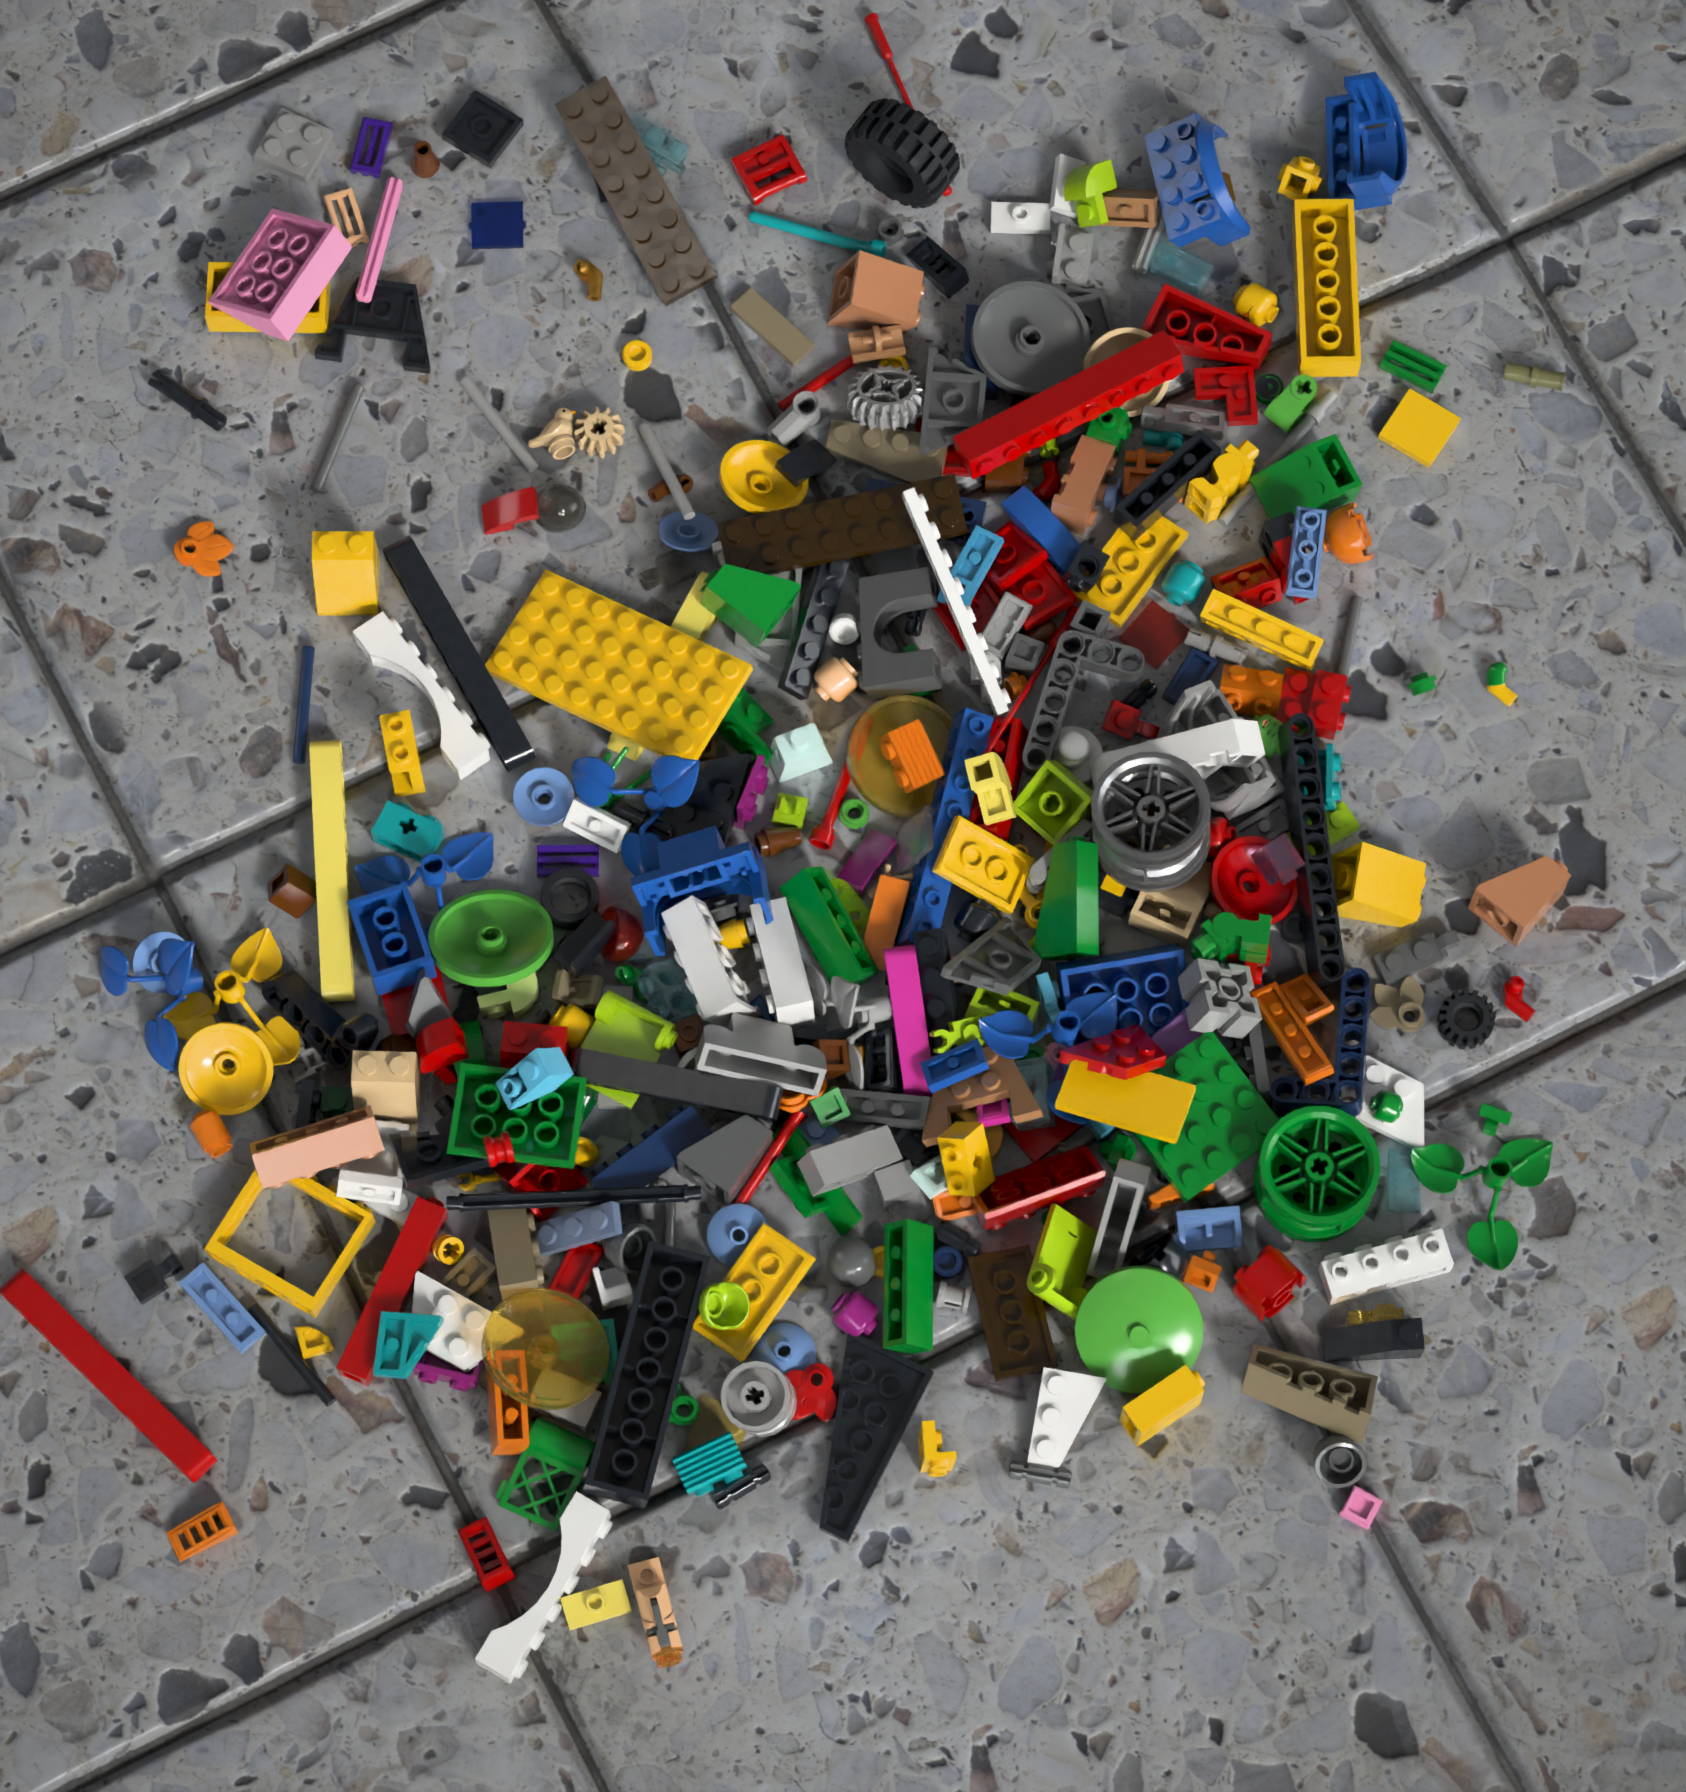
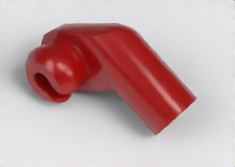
(1050, 485)

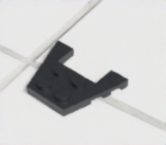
(390, 315)

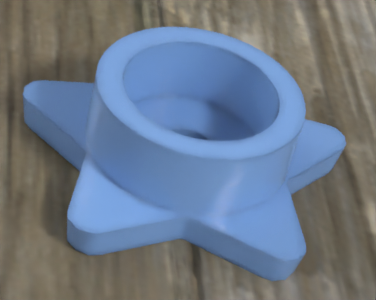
(1113, 495)

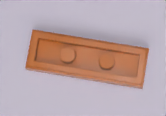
(885, 917)

